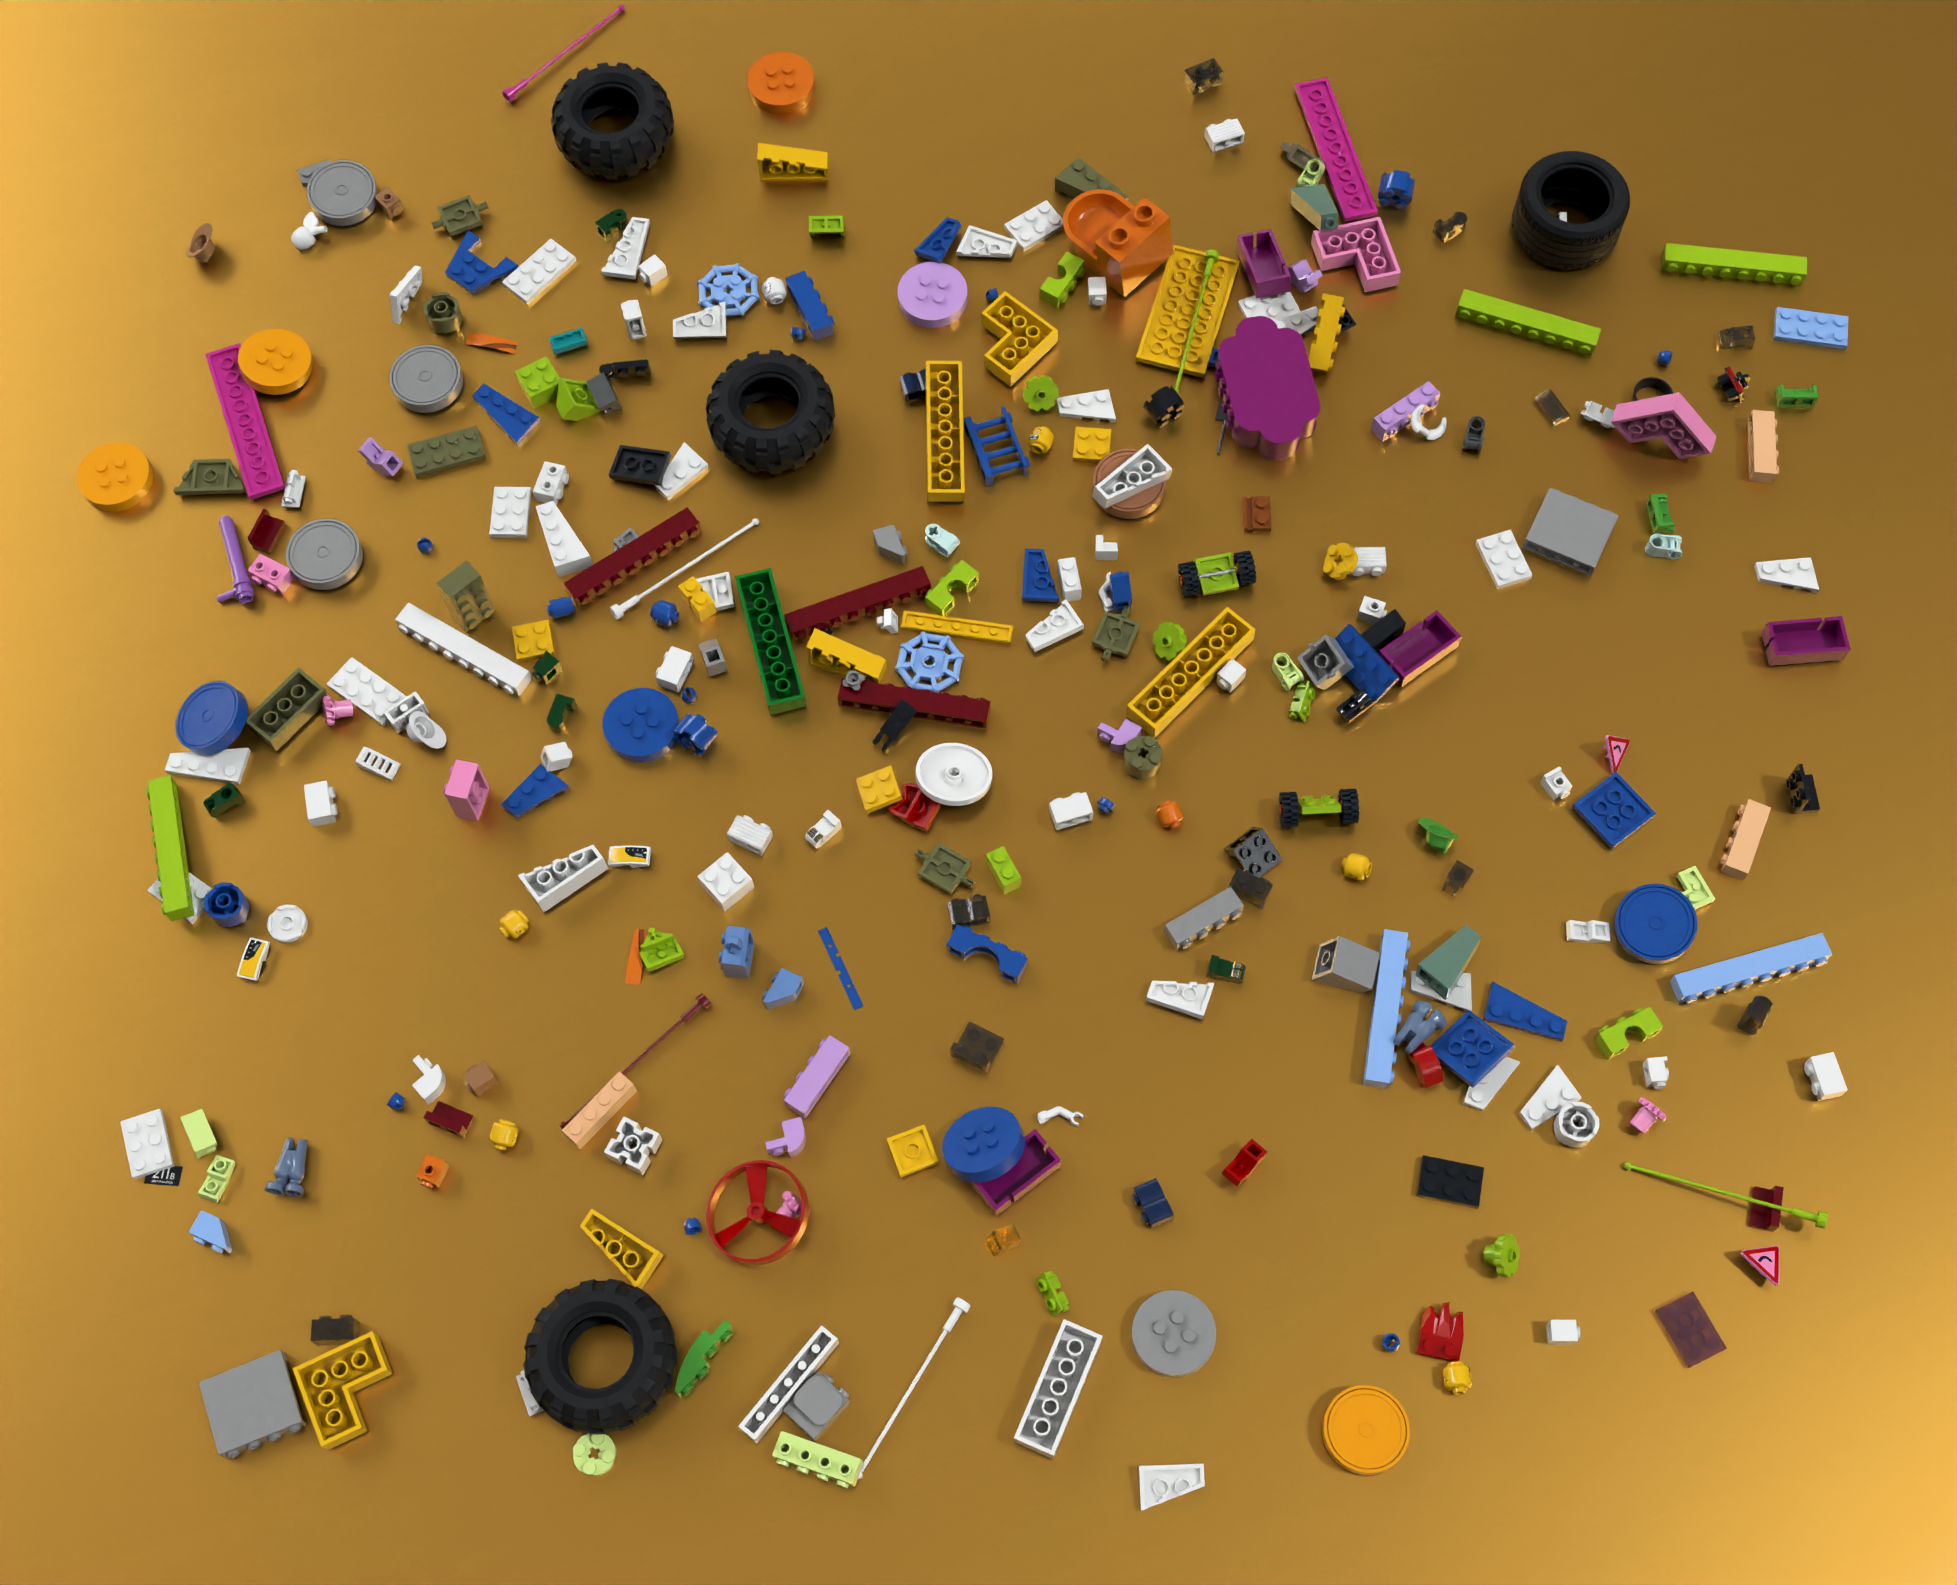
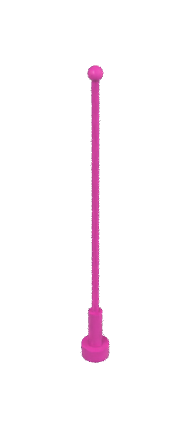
(509, 94)

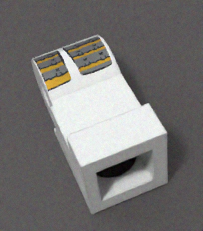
(823, 830)

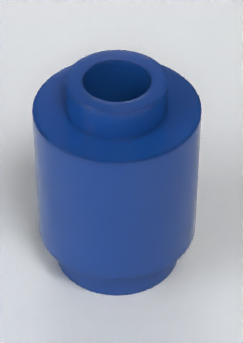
(560, 607)

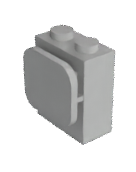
(817, 1405)

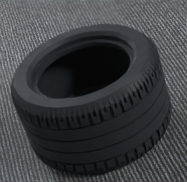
(1577, 180)

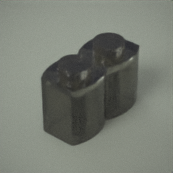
(968, 911)
(1755, 1015)

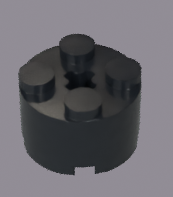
(1164, 406)

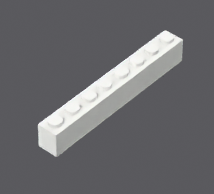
(463, 649)

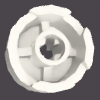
(1586, 1124)

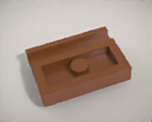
(1257, 514)

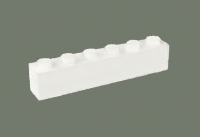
(788, 1383)

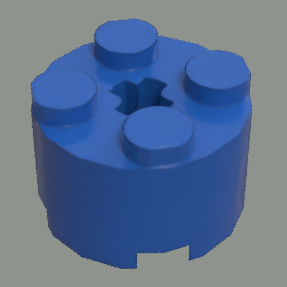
(1396, 189)
(695, 733)
(227, 905)

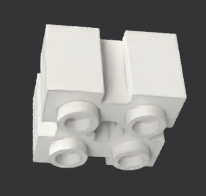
(629, 1134)

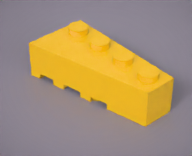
(791, 163)
(1325, 333)
(840, 657)
(629, 1253)

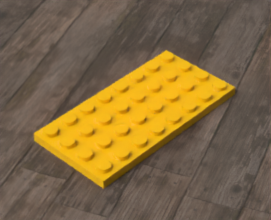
(1175, 307)

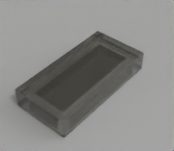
(1552, 407)

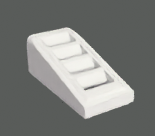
(367, 757)

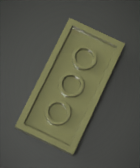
(446, 451)

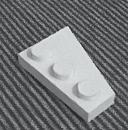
(985, 244)
(401, 294)
(703, 324)
(1087, 405)
(1790, 572)
(1055, 627)
(1459, 997)
(1184, 998)
(1488, 1087)
(1166, 1482)

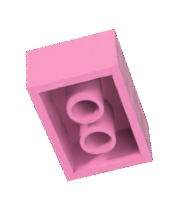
(466, 790)

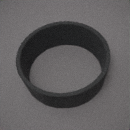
(1653, 382)

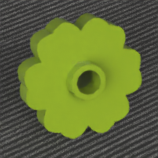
(1040, 392)
(1169, 640)
(1504, 1255)

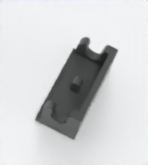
(604, 393)

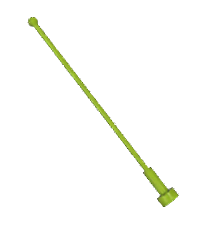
(1211, 257)
(1820, 1218)

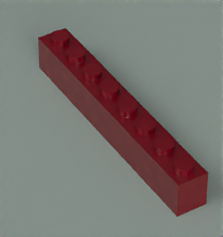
(632, 557)
(858, 603)
(930, 705)

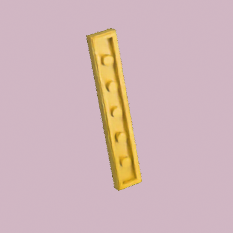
(957, 627)

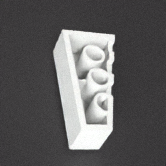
(1132, 477)
(564, 546)
(563, 877)

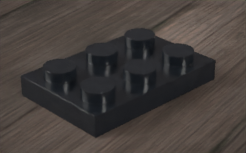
(640, 465)
(1450, 1182)

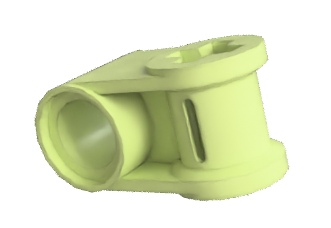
(1310, 176)
(1288, 674)

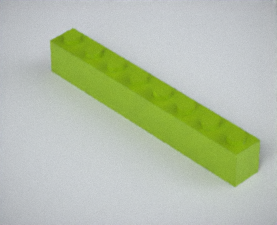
(1734, 263)
(1528, 322)
(170, 848)

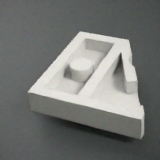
(719, 589)

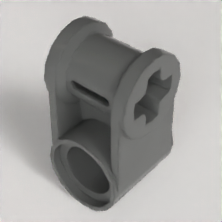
(1474, 437)

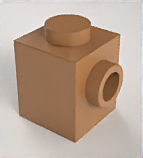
(389, 203)
(479, 1078)

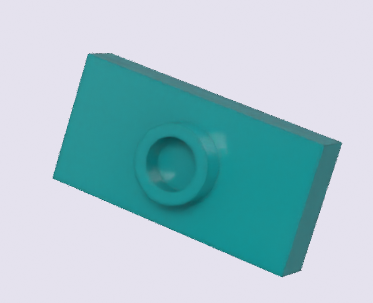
(568, 341)

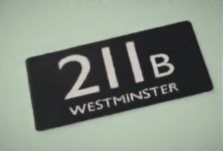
(165, 1177)

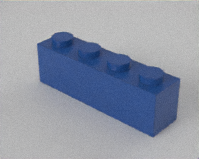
(809, 305)

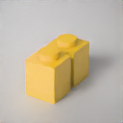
(701, 602)

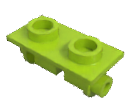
(1305, 694)
(1048, 1284)

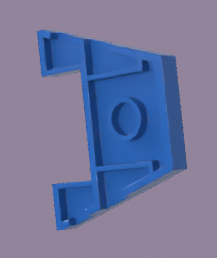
(471, 271)

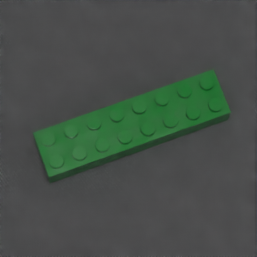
(770, 641)

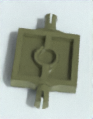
(460, 215)
(1116, 634)
(944, 868)

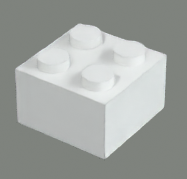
(725, 881)

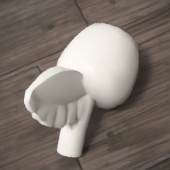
(304, 236)

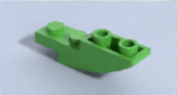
(694, 1364)

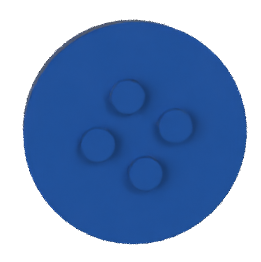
(211, 718)
(640, 725)
(1655, 923)
(983, 1144)

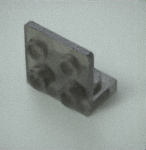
(977, 1047)

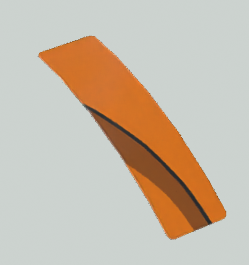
(491, 342)
(635, 963)

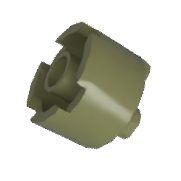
(443, 313)
(1142, 747)

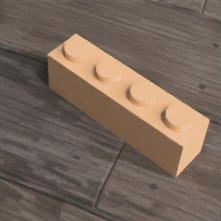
(1762, 446)
(1745, 839)
(599, 1110)

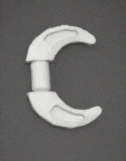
(1416, 425)

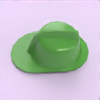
(1437, 835)

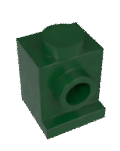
(546, 668)

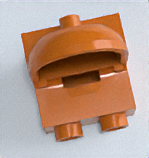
(1117, 237)

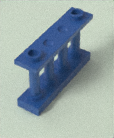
(977, 444)

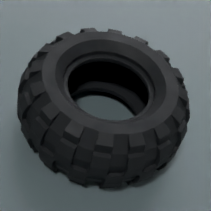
(608, 90)
(779, 446)
(560, 1326)

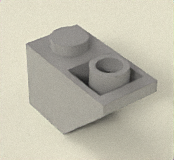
(889, 545)
(712, 657)

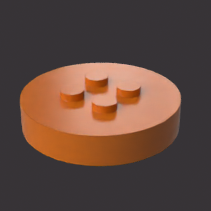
(781, 82)

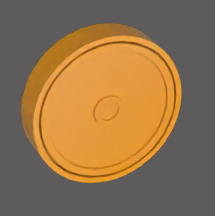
(275, 361)
(114, 477)
(1365, 1430)

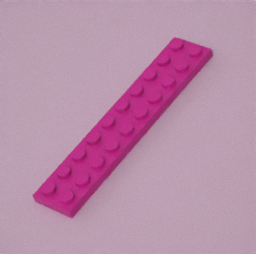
(1336, 150)
(245, 424)

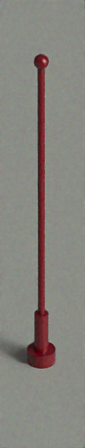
(702, 1002)

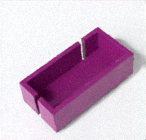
(1264, 264)
(1802, 643)
(1419, 650)
(1022, 1177)

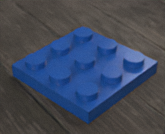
(1614, 810)
(1471, 1048)

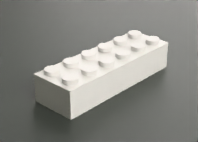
(1058, 1389)

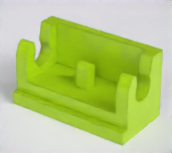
(826, 224)

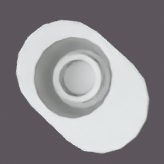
(423, 729)

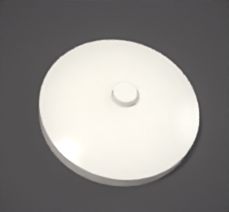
(953, 774)

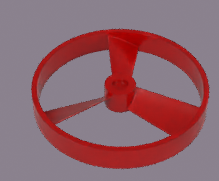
(756, 1178)

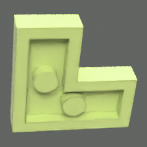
(1695, 887)

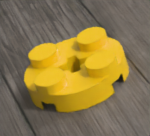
(1335, 553)

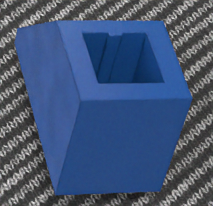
(1120, 591)

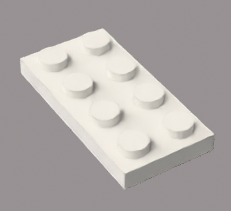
(539, 271)
(365, 690)

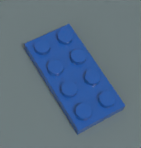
(1369, 669)

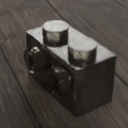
(1203, 76)
(1251, 888)
(334, 1331)

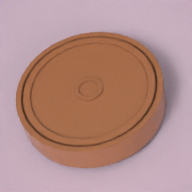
(1136, 505)

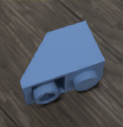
(783, 990)

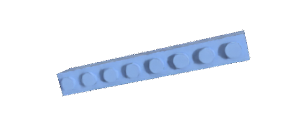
(1750, 967)
(1385, 1009)

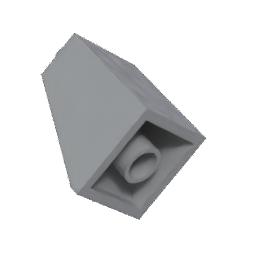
(1346, 965)

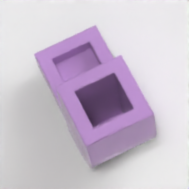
(1303, 277)
(379, 459)
(1119, 737)
(793, 1141)

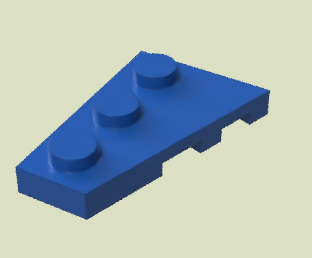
(939, 241)
(1037, 578)
(533, 790)

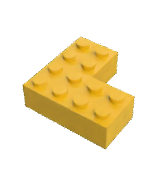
(1023, 338)
(330, 1386)

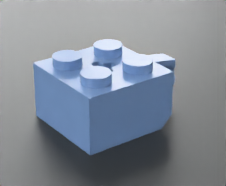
(737, 952)

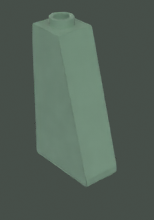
(1315, 205)
(1447, 963)

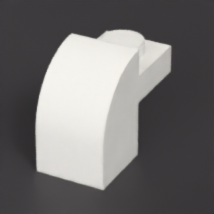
(432, 1082)

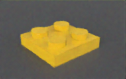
(1091, 444)
(532, 640)
(879, 789)
(912, 1150)

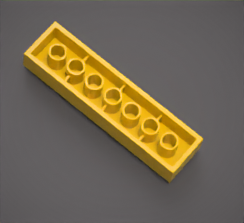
(944, 431)
(1190, 672)

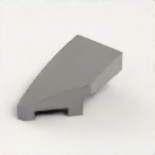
(625, 538)

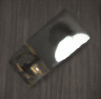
(1450, 227)
(1737, 337)

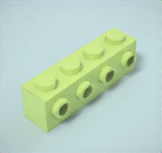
(817, 1459)

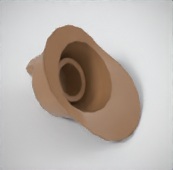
(201, 244)

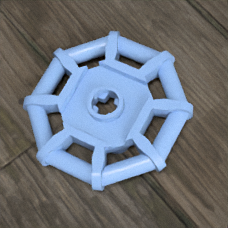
(732, 282)
(929, 672)

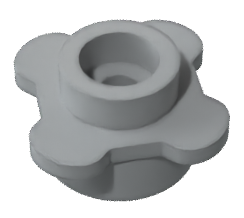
(853, 675)

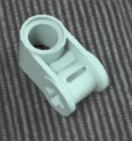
(941, 540)
(1667, 547)

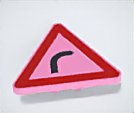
(1616, 750)
(1765, 1261)

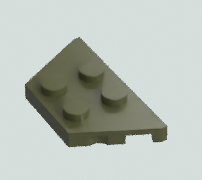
(210, 477)

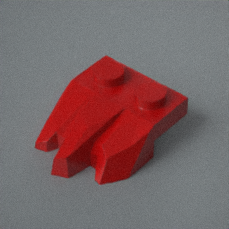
(916, 807)
(1441, 1333)

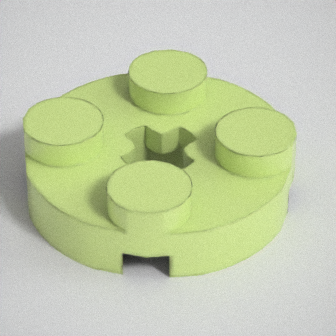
(583, 1448)

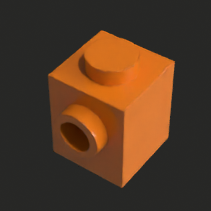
(432, 1171)

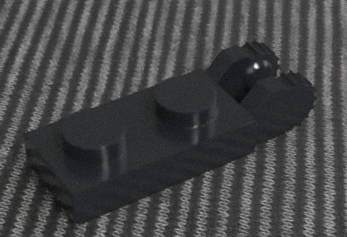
(626, 369)
(895, 723)

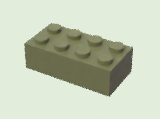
(466, 596)
(286, 709)

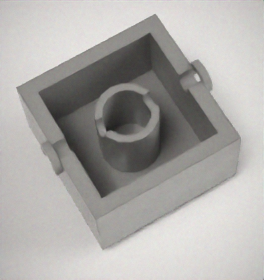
(1325, 662)

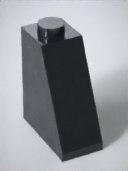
(1385, 631)

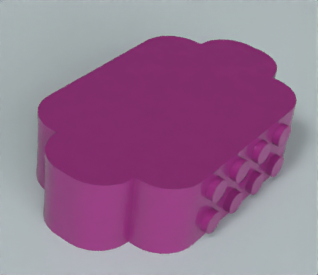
(1267, 388)

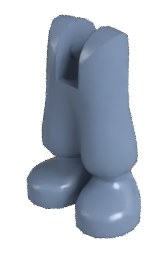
(1415, 1029)
(292, 1166)

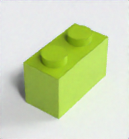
(1003, 870)

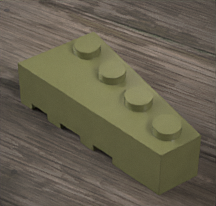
(1082, 178)

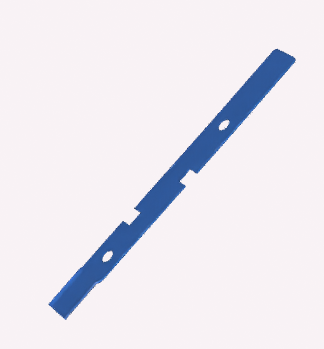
(839, 965)

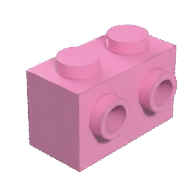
(271, 574)

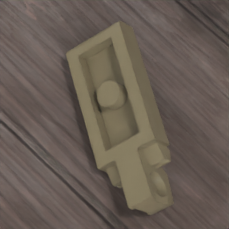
(1300, 155)

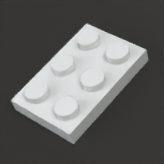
(1034, 225)
(1271, 306)
(510, 512)
(1503, 559)
(198, 890)
(147, 1144)

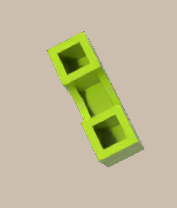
(1056, 290)
(961, 577)
(1642, 1023)

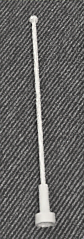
(617, 611)
(960, 1306)

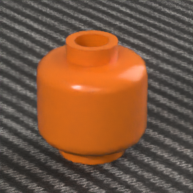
(1169, 814)

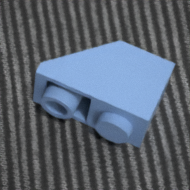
(211, 1231)

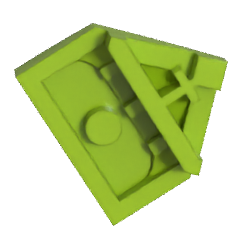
(659, 950)

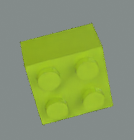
(538, 382)

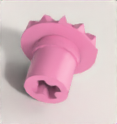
(336, 709)
(1646, 1115)
(792, 1205)

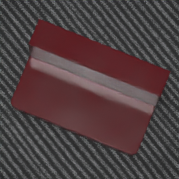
(266, 532)
(449, 1119)
(1762, 1216)

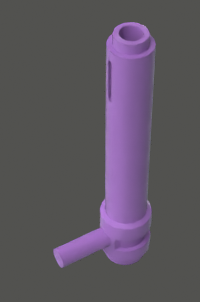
(241, 582)

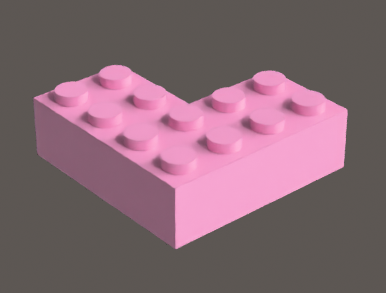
(1359, 244)
(1665, 418)

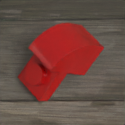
(1426, 1065)
(1244, 1163)

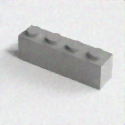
(1203, 919)

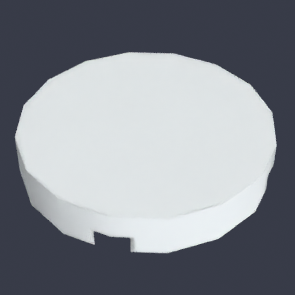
(287, 923)

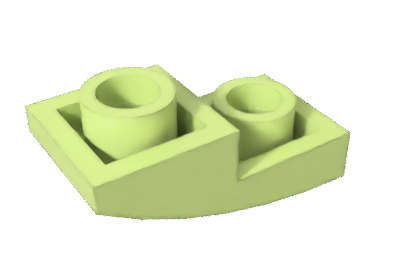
(217, 1179)

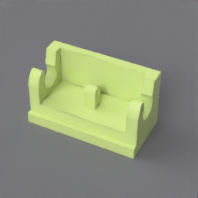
(199, 1133)

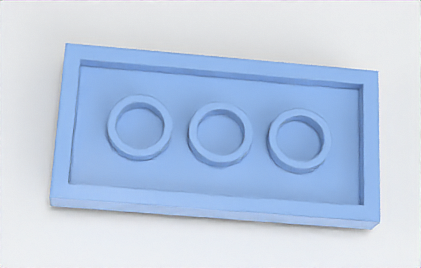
(1811, 328)

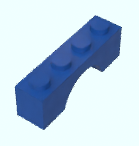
(966, 942)

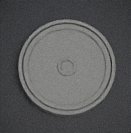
(342, 193)
(426, 378)
(324, 554)
(1173, 1334)

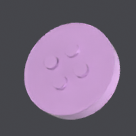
(932, 294)

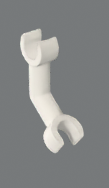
(1106, 601)
(1046, 1115)

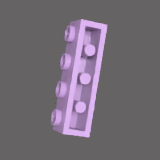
(1400, 413)
(817, 1076)

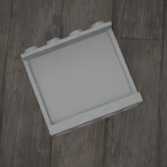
(1570, 531)
(251, 1404)

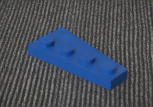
(510, 416)
(1521, 1014)

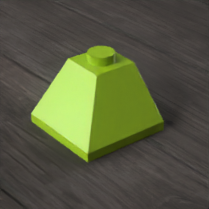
(575, 400)

